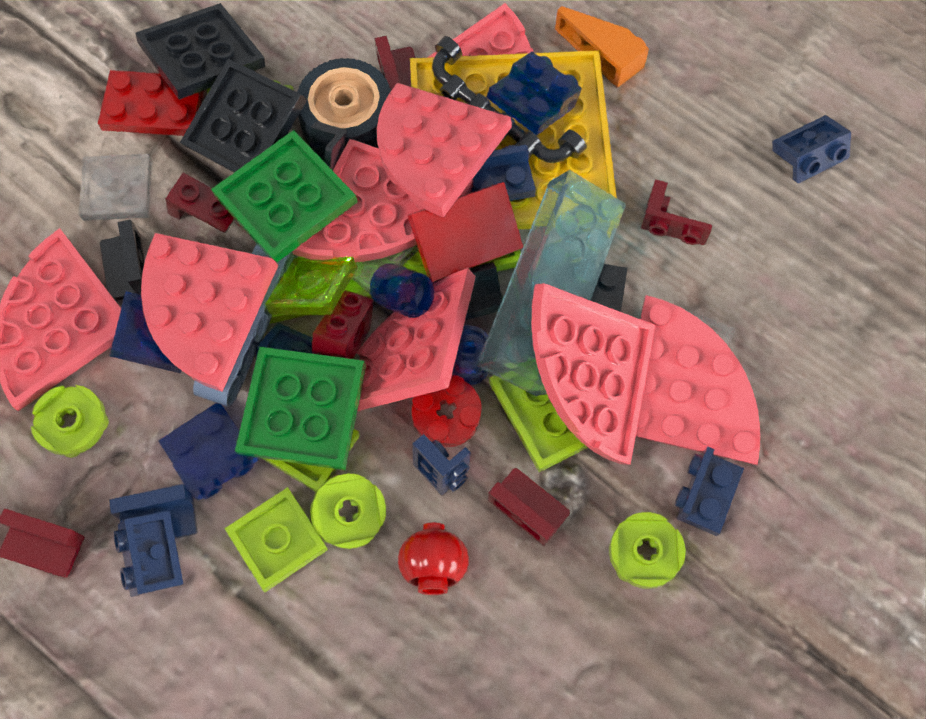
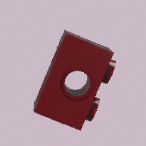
(345, 328)

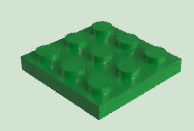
(284, 196)
(301, 408)

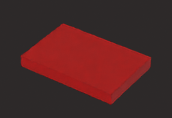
(470, 233)

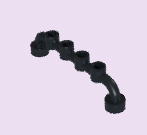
(454, 87)

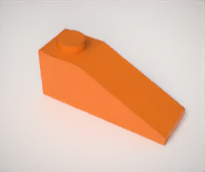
(619, 49)

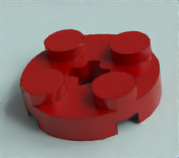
(465, 416)

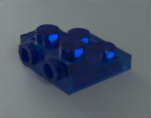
(535, 93)
(206, 453)

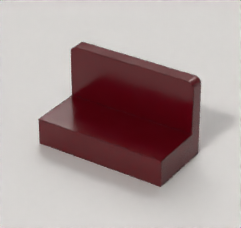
(394, 63)
(528, 506)
(39, 543)

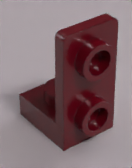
(199, 201)
(661, 223)

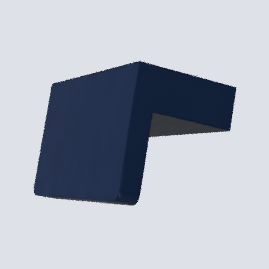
(173, 499)

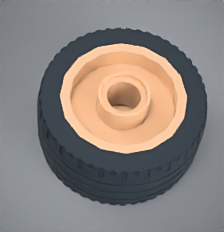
(344, 96)

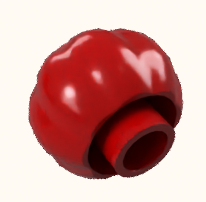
(433, 559)

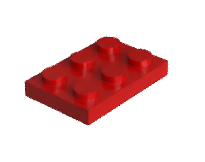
(145, 105)

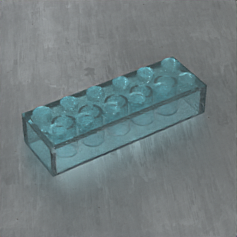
(561, 250)

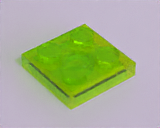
(311, 286)

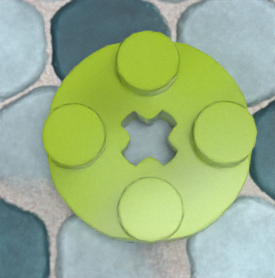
(83, 434)
(364, 524)
(661, 535)

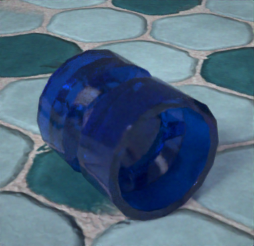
(402, 290)
(468, 356)

